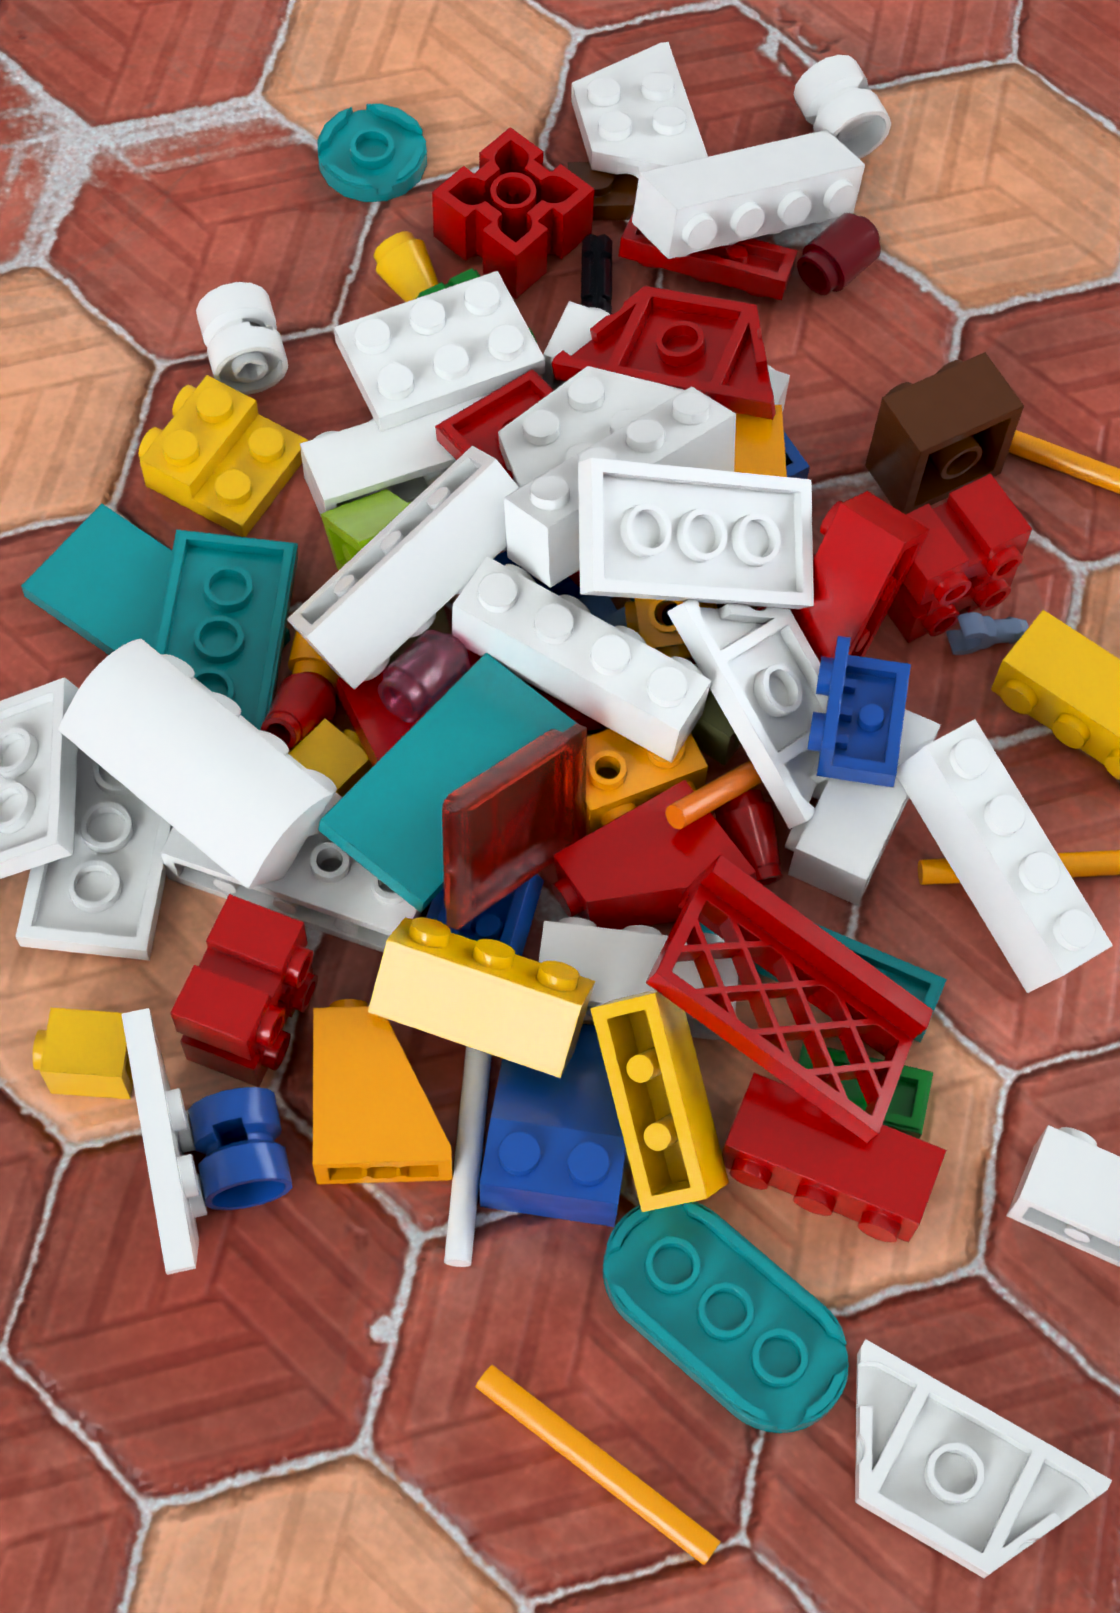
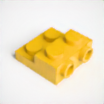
(220, 456)

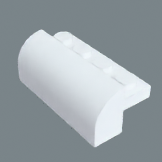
(198, 762)

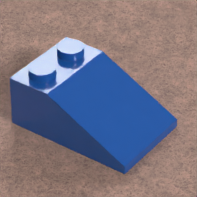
(555, 1141)

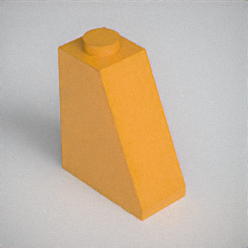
(369, 1104)

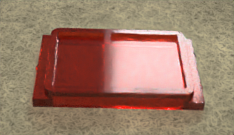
(512, 822)

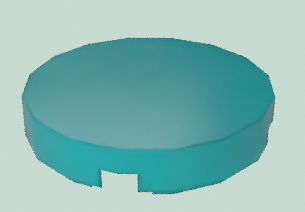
(372, 153)

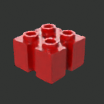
(513, 211)
(964, 561)
(245, 991)

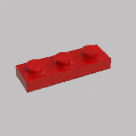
(747, 265)

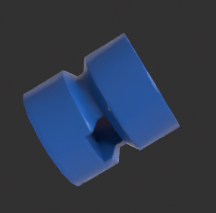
(242, 1159)

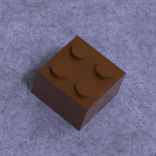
(943, 433)

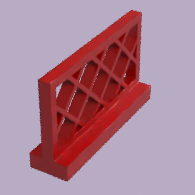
(808, 968)

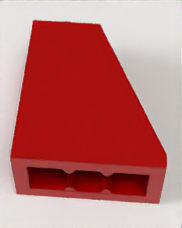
(640, 865)

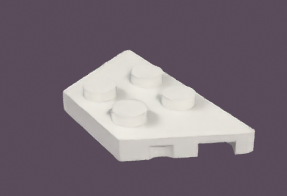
(637, 114)
(575, 418)
(766, 689)
(166, 1138)
(957, 1468)

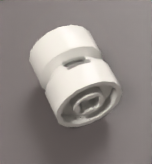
(838, 99)
(242, 337)

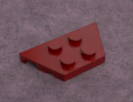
(682, 344)

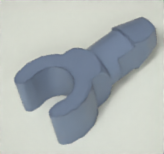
(982, 632)

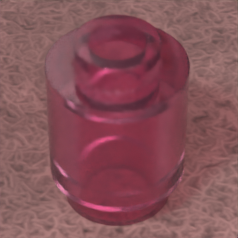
(423, 674)

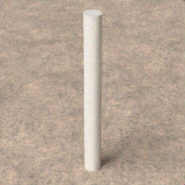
(468, 1158)

